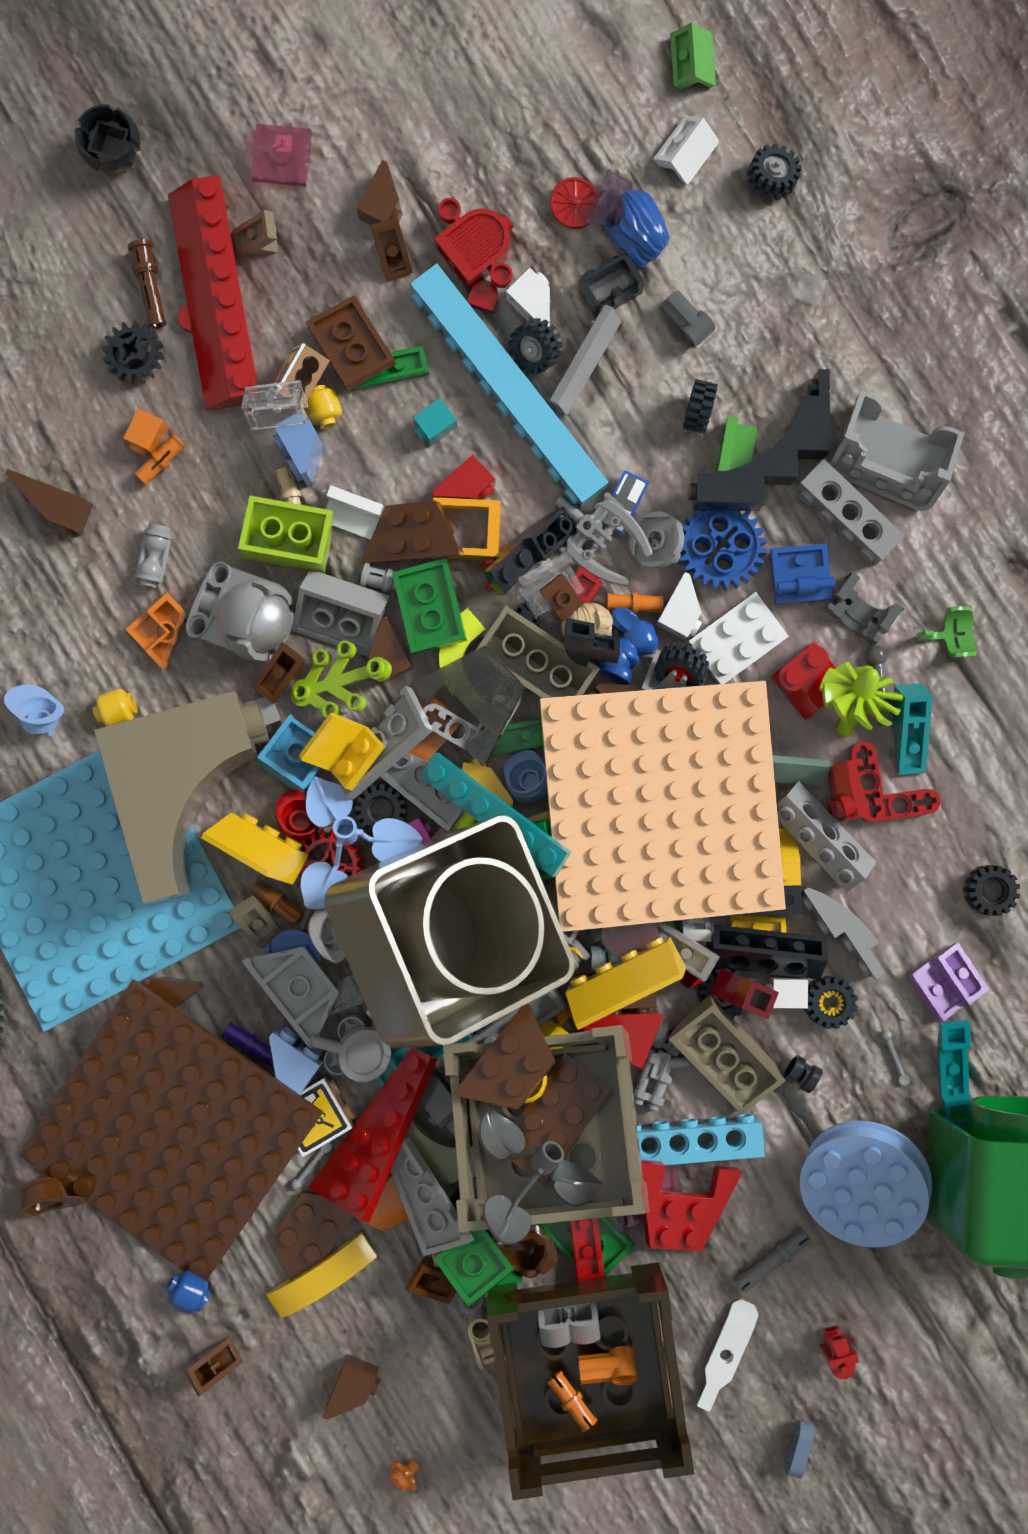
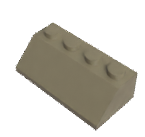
(536, 657)

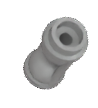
(156, 541)

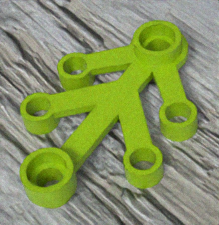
(335, 680)

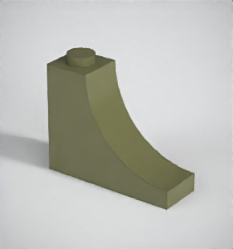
(437, 1152)

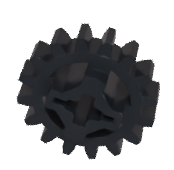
(133, 340)

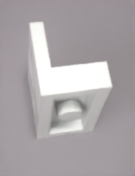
(687, 147)
(353, 512)

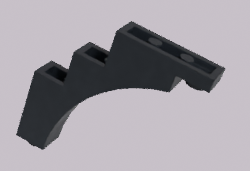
(805, 439)

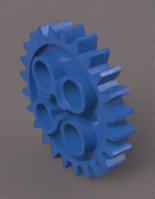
(740, 560)

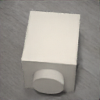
(792, 991)

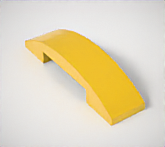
(322, 1277)

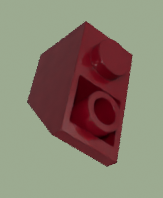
(744, 993)

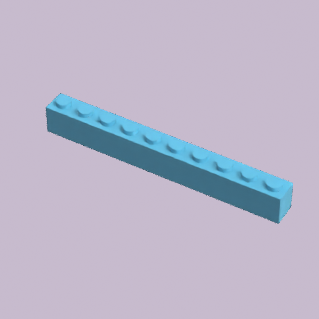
(508, 385)

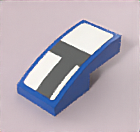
(629, 493)

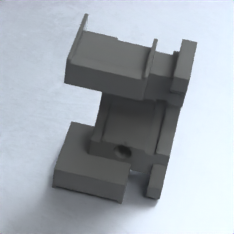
(858, 613)

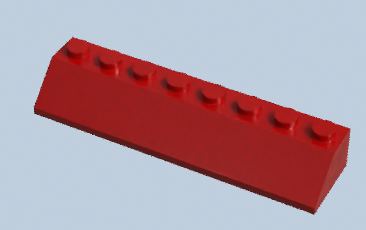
(212, 291)

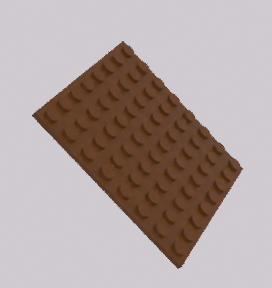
(170, 1131)

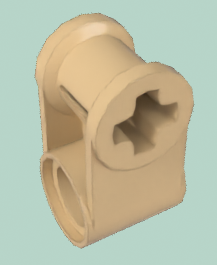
(481, 1341)

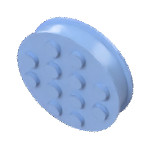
(866, 1184)

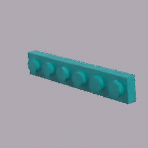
(484, 805)

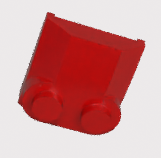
(802, 679)
(846, 792)

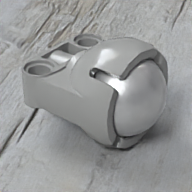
(240, 613)

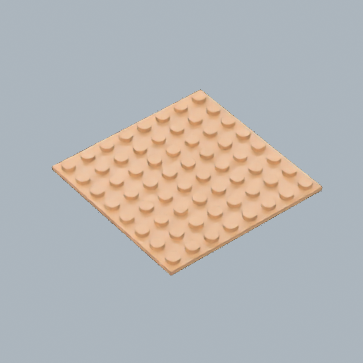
(662, 804)

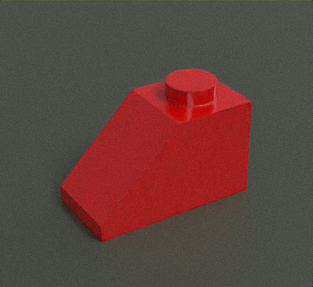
(468, 481)

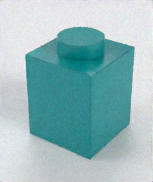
(434, 422)

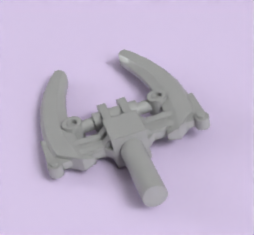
(590, 528)

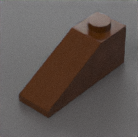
(58, 506)

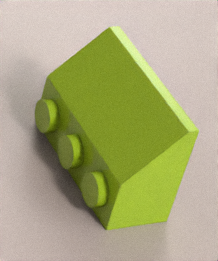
(286, 534)

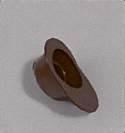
(45, 1195)

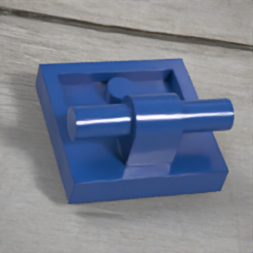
(801, 574)

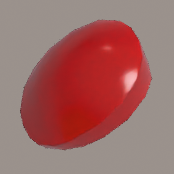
(293, 816)

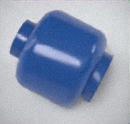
(187, 1292)

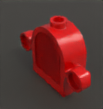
(475, 244)

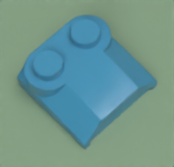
(282, 753)

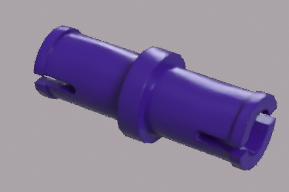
(248, 1043)

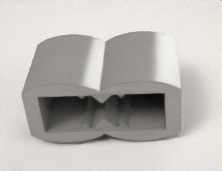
(569, 1324)

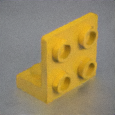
(343, 749)

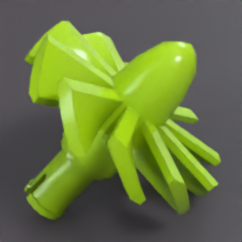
(855, 694)

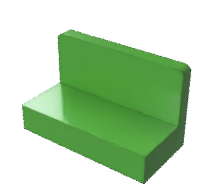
(692, 56)
(736, 445)

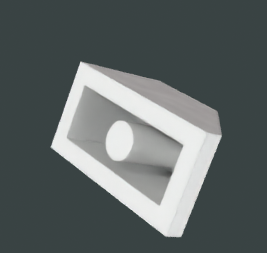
(531, 296)
(682, 610)

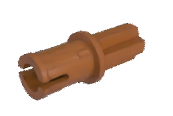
(276, 902)

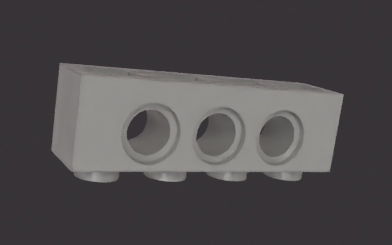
(865, 514)
(823, 837)

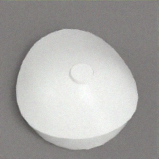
(324, 936)

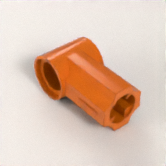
(615, 1366)

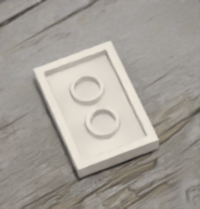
(739, 638)

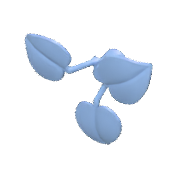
(329, 804)

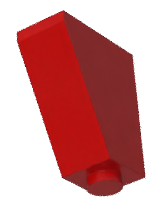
(640, 1027)

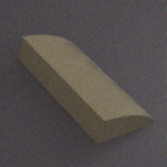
(726, 1055)

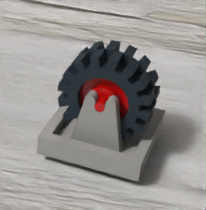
(676, 668)

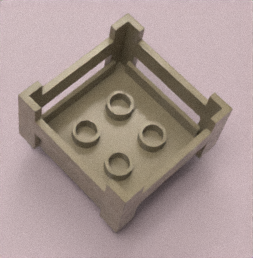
(604, 1149)

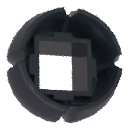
(90, 137)

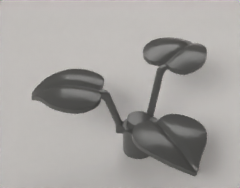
(571, 1182)

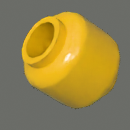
(323, 407)
(115, 707)

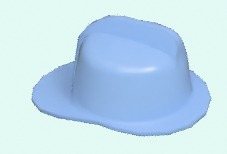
(34, 708)

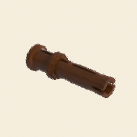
(146, 270)

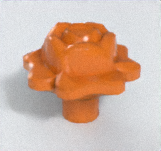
(403, 1475)

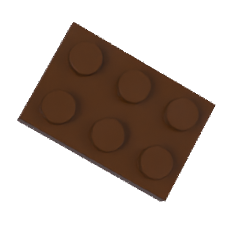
(350, 343)

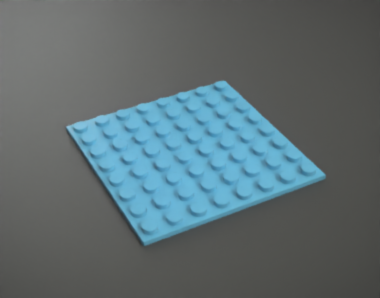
(73, 900)

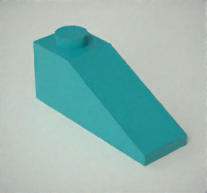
(912, 728)

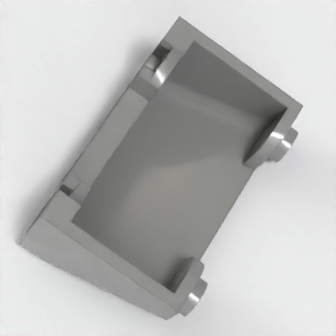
(894, 457)

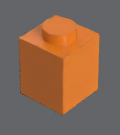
(145, 433)

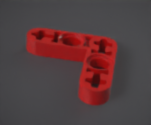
(884, 802)

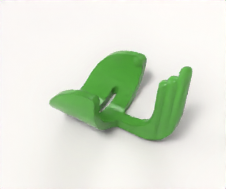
(963, 623)

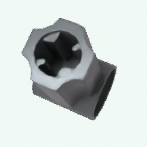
(692, 324)

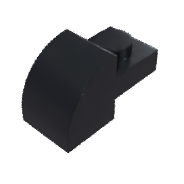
(583, 643)

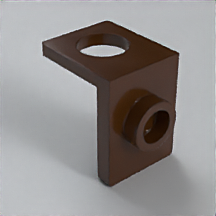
(561, 597)

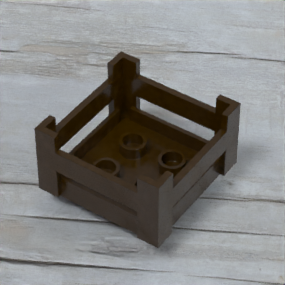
(623, 1413)

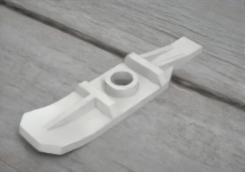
(733, 1337)

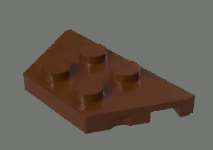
(412, 534)
(511, 1064)
(308, 1232)

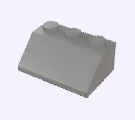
(338, 611)

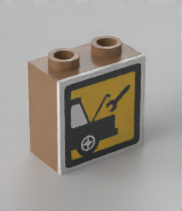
(303, 365)
(336, 1115)

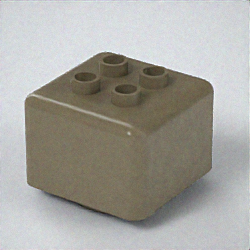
(450, 934)

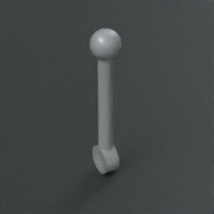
(903, 1079)
(296, 1183)

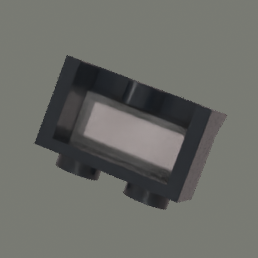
(611, 284)

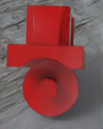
(838, 1353)

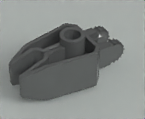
(438, 1103)

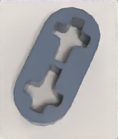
(799, 1449)

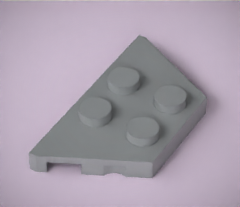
(296, 987)

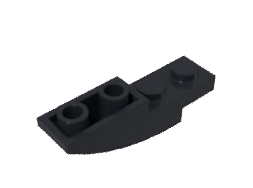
(528, 549)

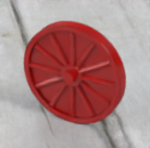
(572, 202)

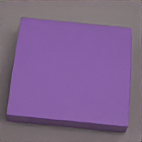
(948, 982)

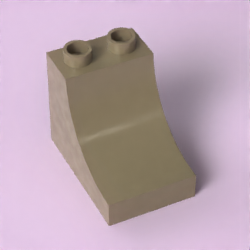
(162, 774)

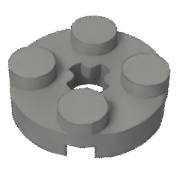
(671, 540)

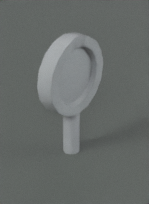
(358, 1054)

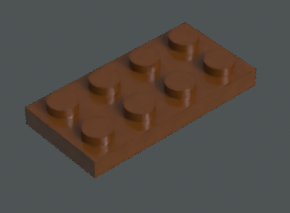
(562, 1111)

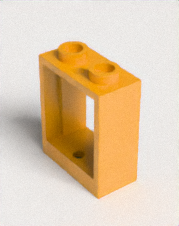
(494, 509)

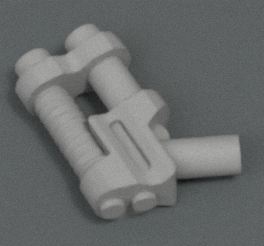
(657, 1066)

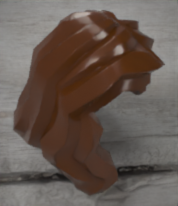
(532, 1254)

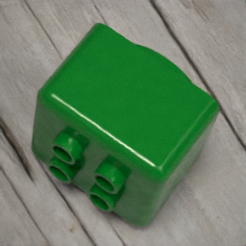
(982, 1182)

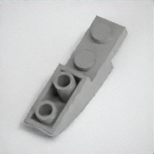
(837, 920)

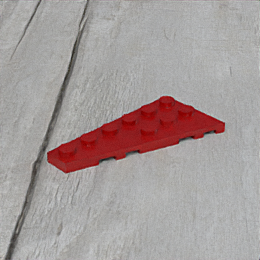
(366, 1156)

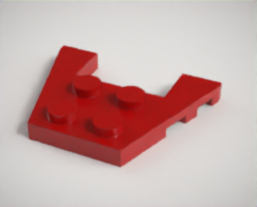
(684, 1218)

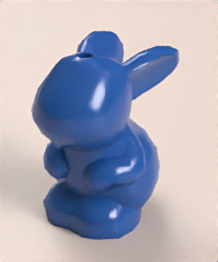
(636, 639)

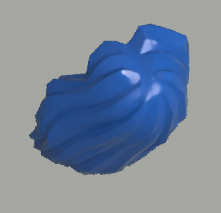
(640, 229)

